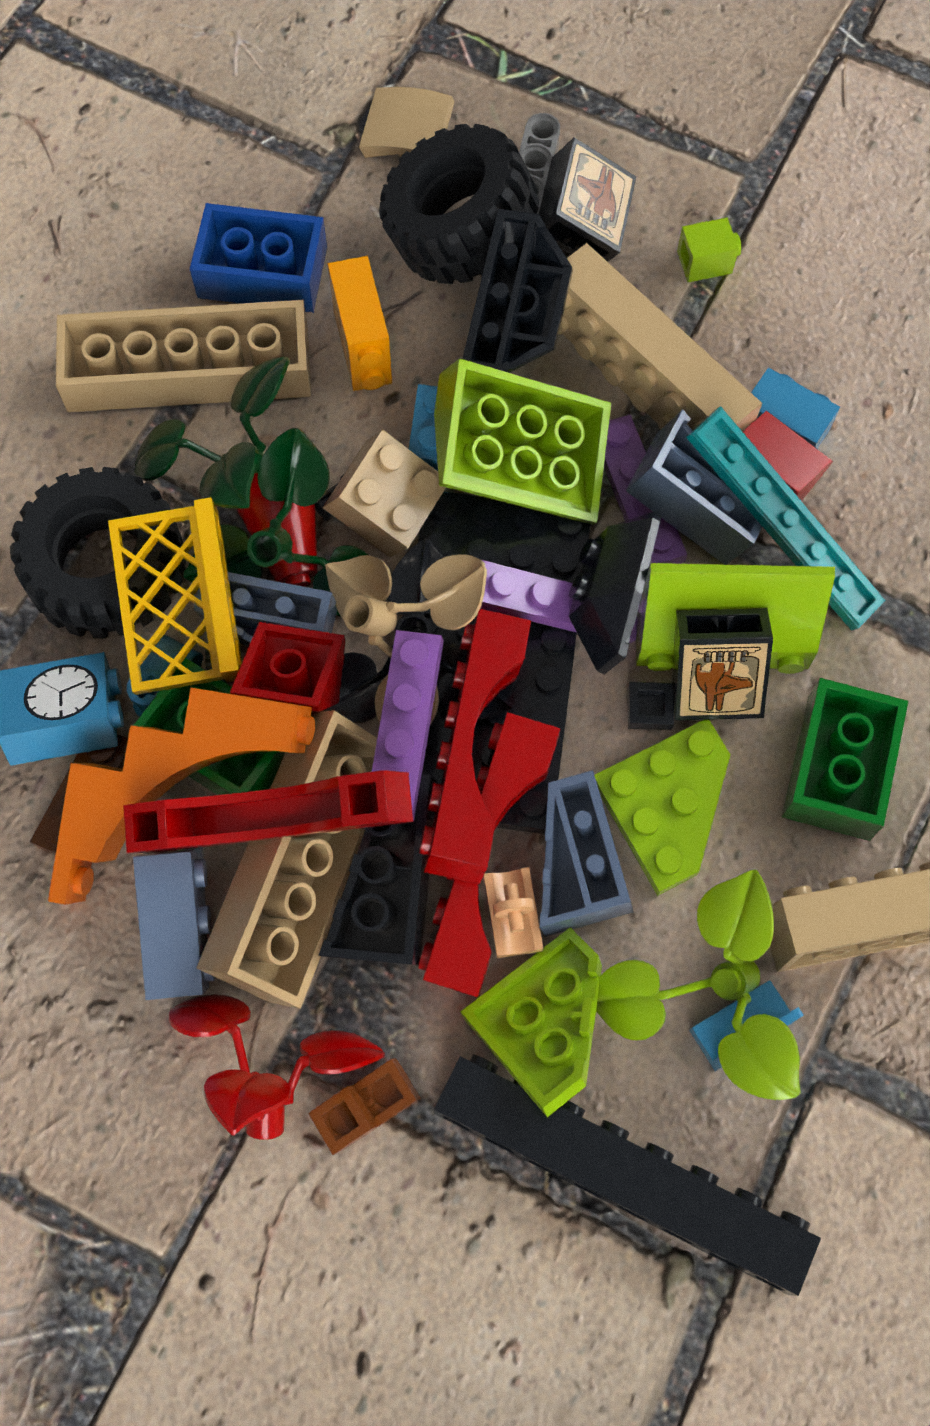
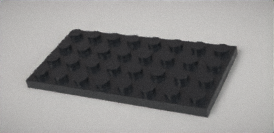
(533, 544)

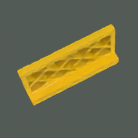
(214, 589)

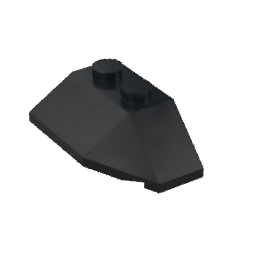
(518, 294)
(611, 588)

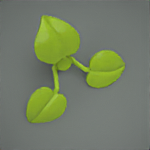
(762, 1051)

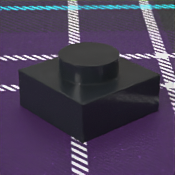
(650, 706)

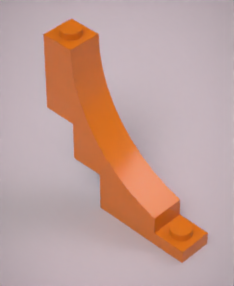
(155, 760)

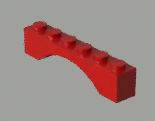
(519, 764)
(281, 812)
(462, 825)

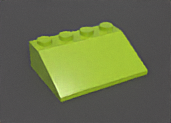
(520, 440)
(793, 594)

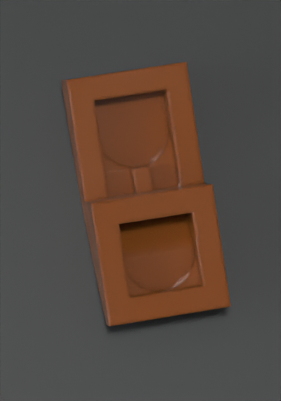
(364, 1106)

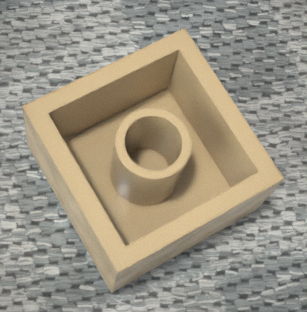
(385, 494)

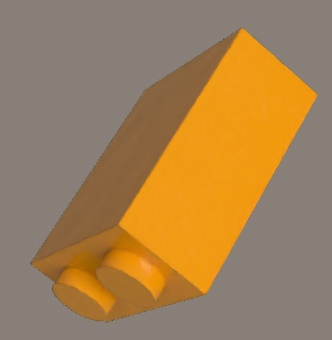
(360, 323)

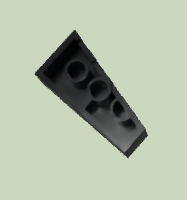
(385, 893)

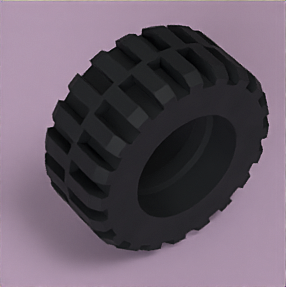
(438, 176)
(63, 517)

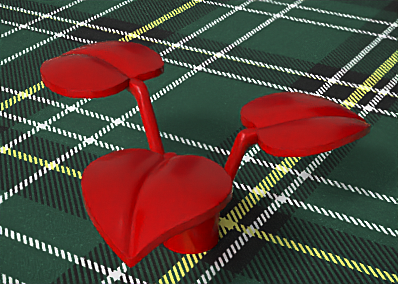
(255, 1098)

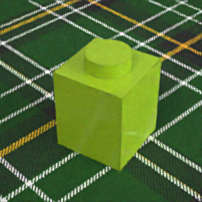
(708, 249)

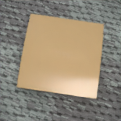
(403, 118)

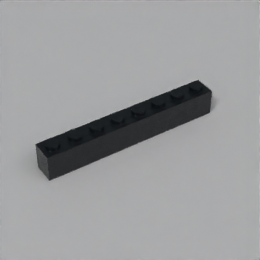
(631, 1177)

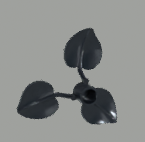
(359, 671)

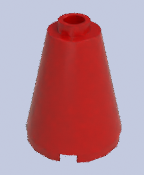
(299, 524)

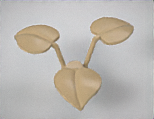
(362, 584)

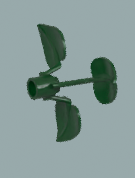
(288, 473)
(232, 474)

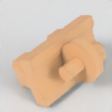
(513, 913)

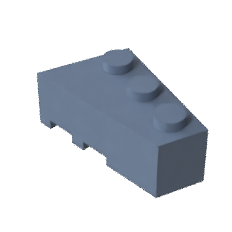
(691, 494)
(278, 604)
(581, 861)

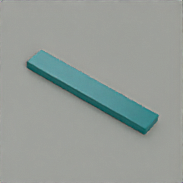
(783, 514)

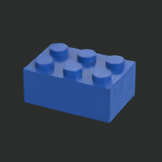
(258, 256)

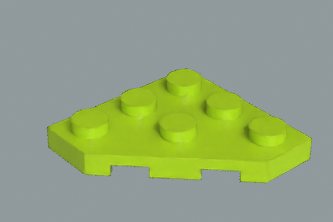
(668, 802)
(543, 1020)

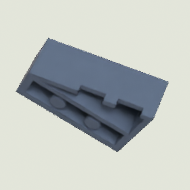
(172, 921)

